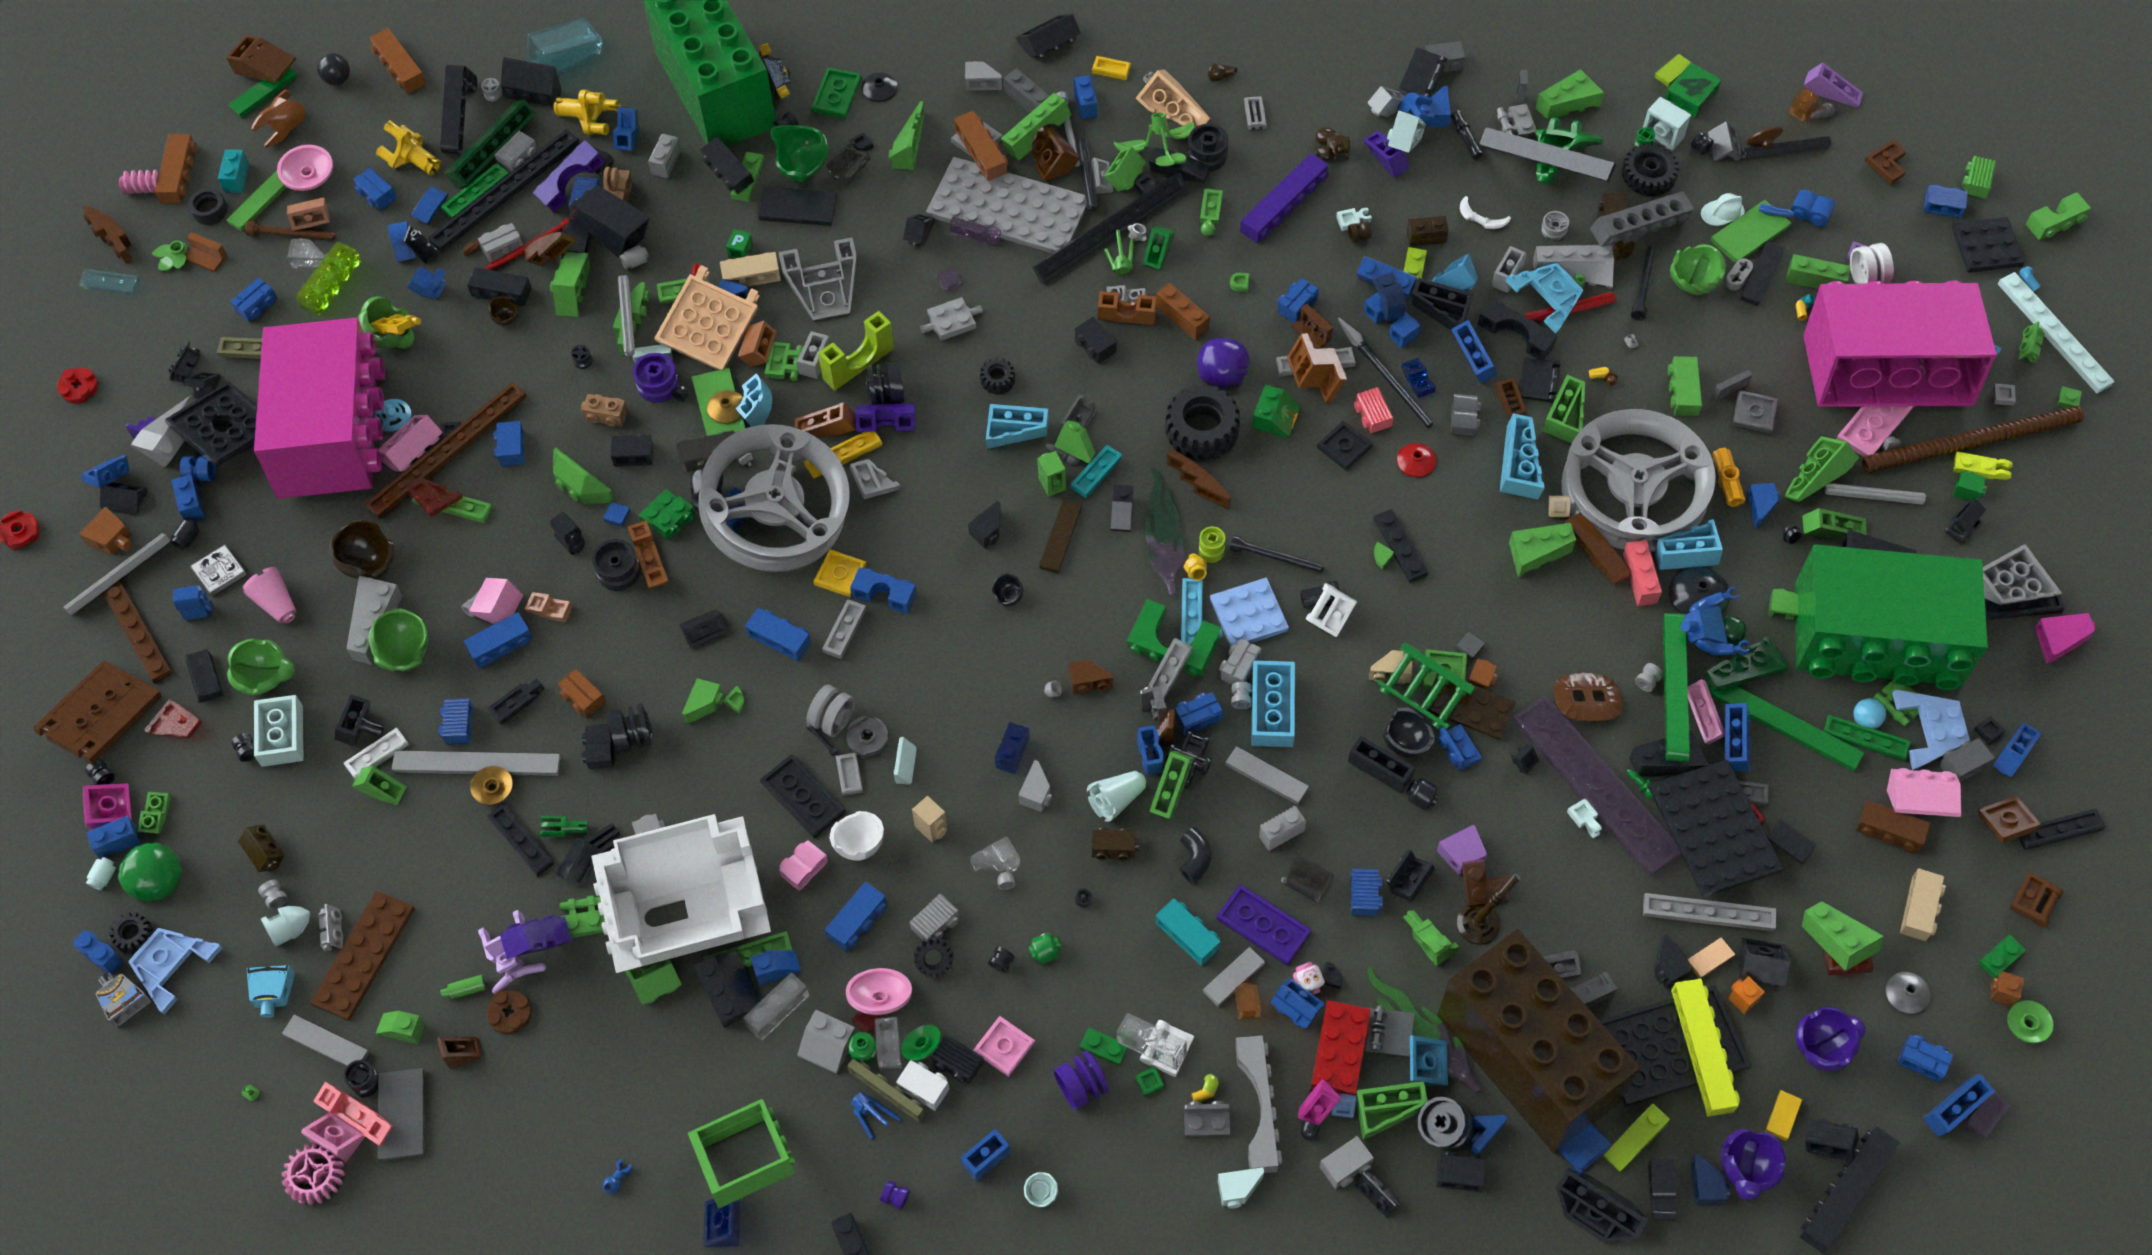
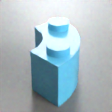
(756, 401)

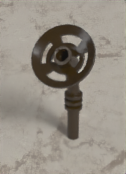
(1481, 918)

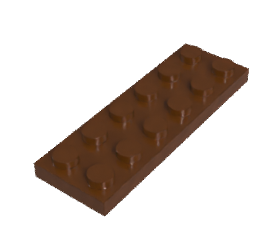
(362, 955)

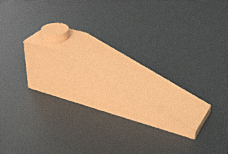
(1169, 97)

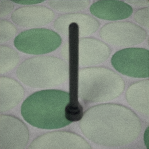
(1639, 310)
(1239, 544)

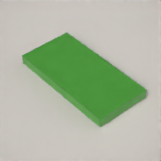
(1749, 233)
(705, 387)

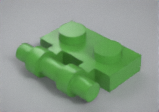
(777, 362)
(1898, 715)
(583, 923)

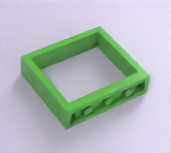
(730, 1125)

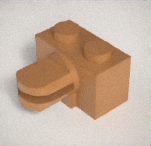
(618, 182)

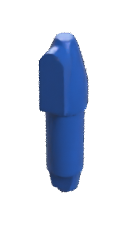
(1770, 210)

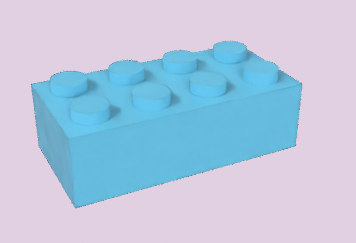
(1273, 703)

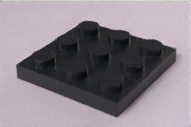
(1987, 244)

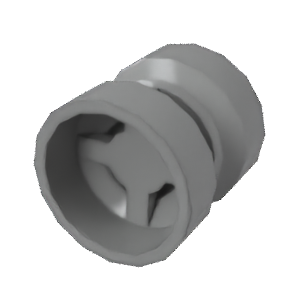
(1649, 677)
(1241, 696)
(274, 896)

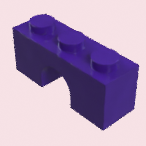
(897, 415)

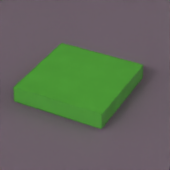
(1452, 661)

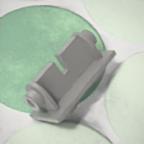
(330, 920)

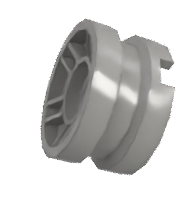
(1555, 225)

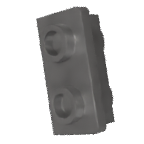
(1153, 700)
(1207, 1119)

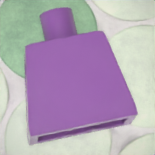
(1462, 848)

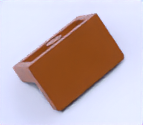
(205, 252)

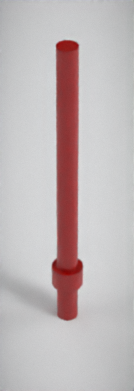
(519, 251)

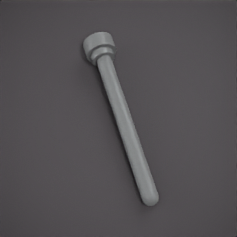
(1068, 127)

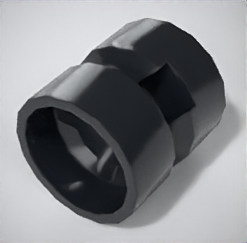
(361, 1078)

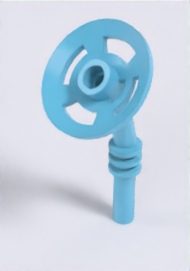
(389, 410)

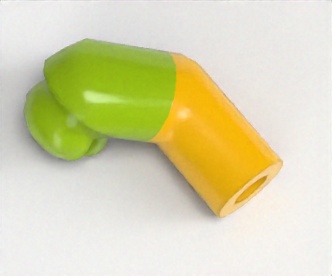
(1209, 1089)

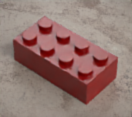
(1341, 1047)

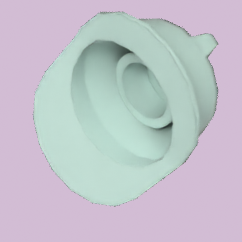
(1723, 210)

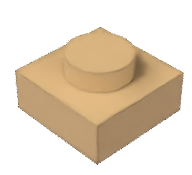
(1559, 506)

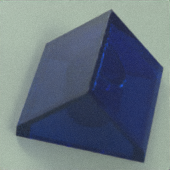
(721, 1224)

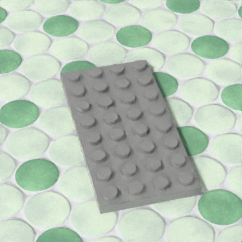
(1021, 207)

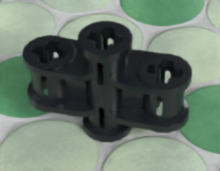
(1194, 746)

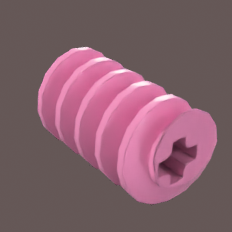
(140, 183)

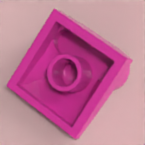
(105, 804)

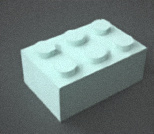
(278, 730)

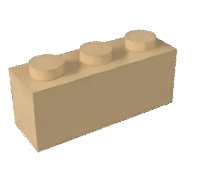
(751, 269)
(1922, 905)

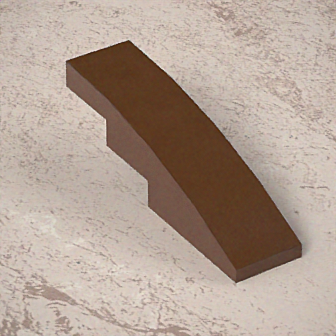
(1203, 482)
(1598, 548)

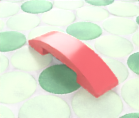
(354, 1112)

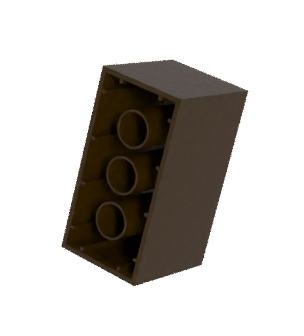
(1536, 1040)

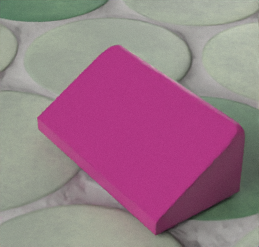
(1318, 1103)

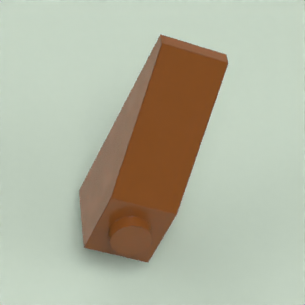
(828, 422)

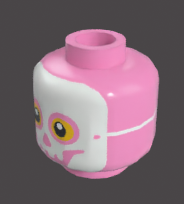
(1309, 977)

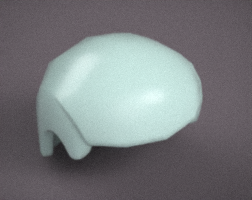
(1041, 1189)

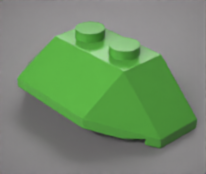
(578, 481)

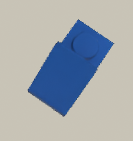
(1489, 1127)

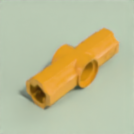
(1730, 486)

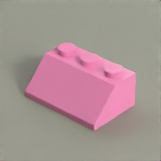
(409, 442)
(1925, 792)

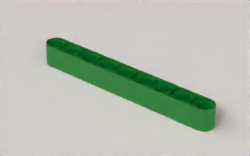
(1675, 688)

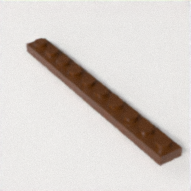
(446, 449)

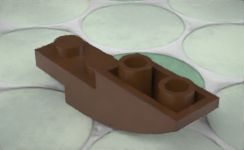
(108, 231)

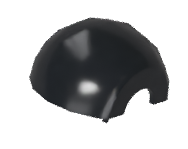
(1408, 733)

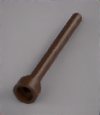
(254, 229)

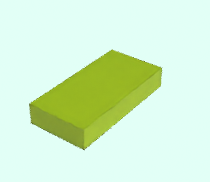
(1672, 70)

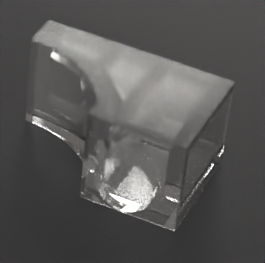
(997, 856)

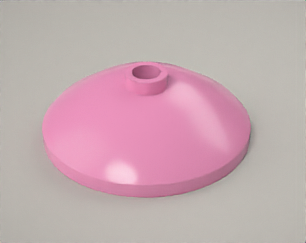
(305, 167)
(878, 991)

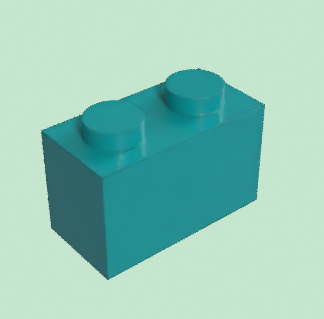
(233, 171)

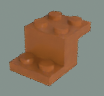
(1316, 368)

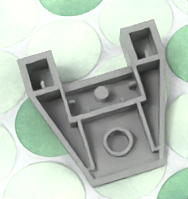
(823, 288)

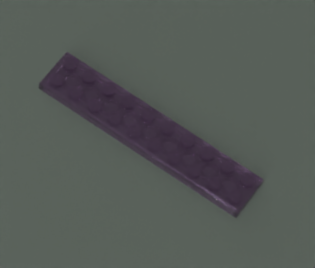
(1598, 784)

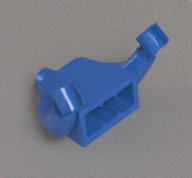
(1706, 626)

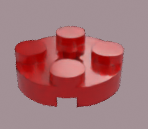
(70, 378)
(25, 536)

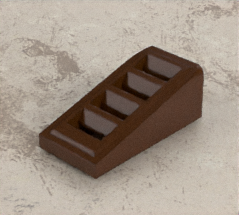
(1511, 382)
(1166, 729)

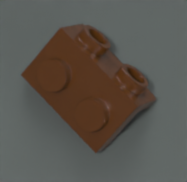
(1317, 328)

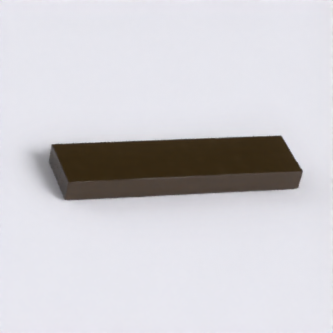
(1060, 536)

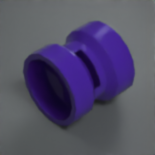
(895, 1195)

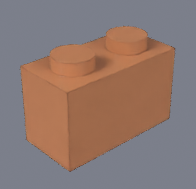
(308, 214)

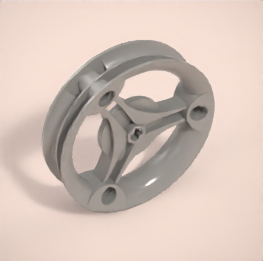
(1637, 477)
(768, 510)

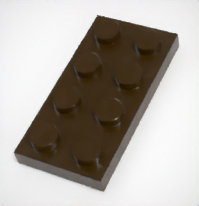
(1481, 711)

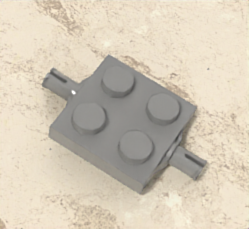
(951, 318)

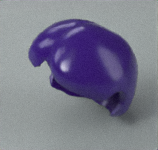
(1829, 1038)
(1753, 1162)

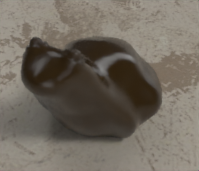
(1219, 70)

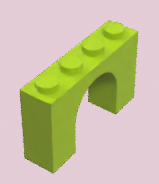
(878, 342)

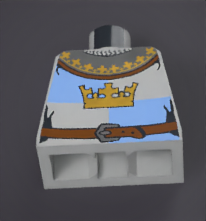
(120, 998)

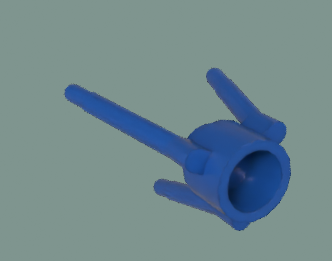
(865, 1105)

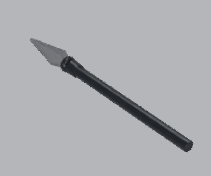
(1356, 339)

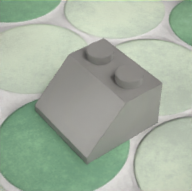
(826, 1041)

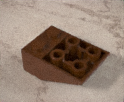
(259, 59)

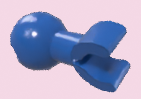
(613, 1182)

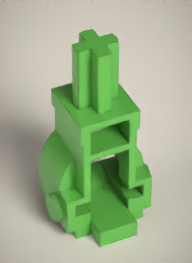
(1434, 944)

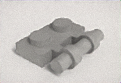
(1521, 119)

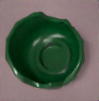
(1734, 629)

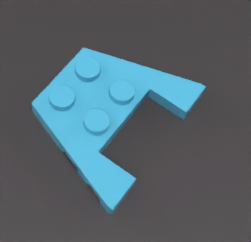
(1554, 286)

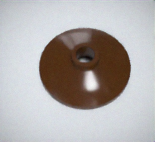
(1765, 137)

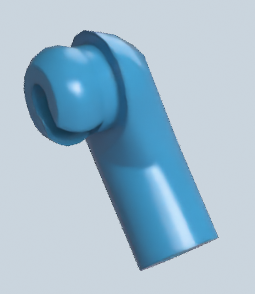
(2028, 278)

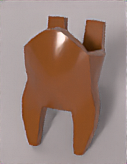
(281, 116)

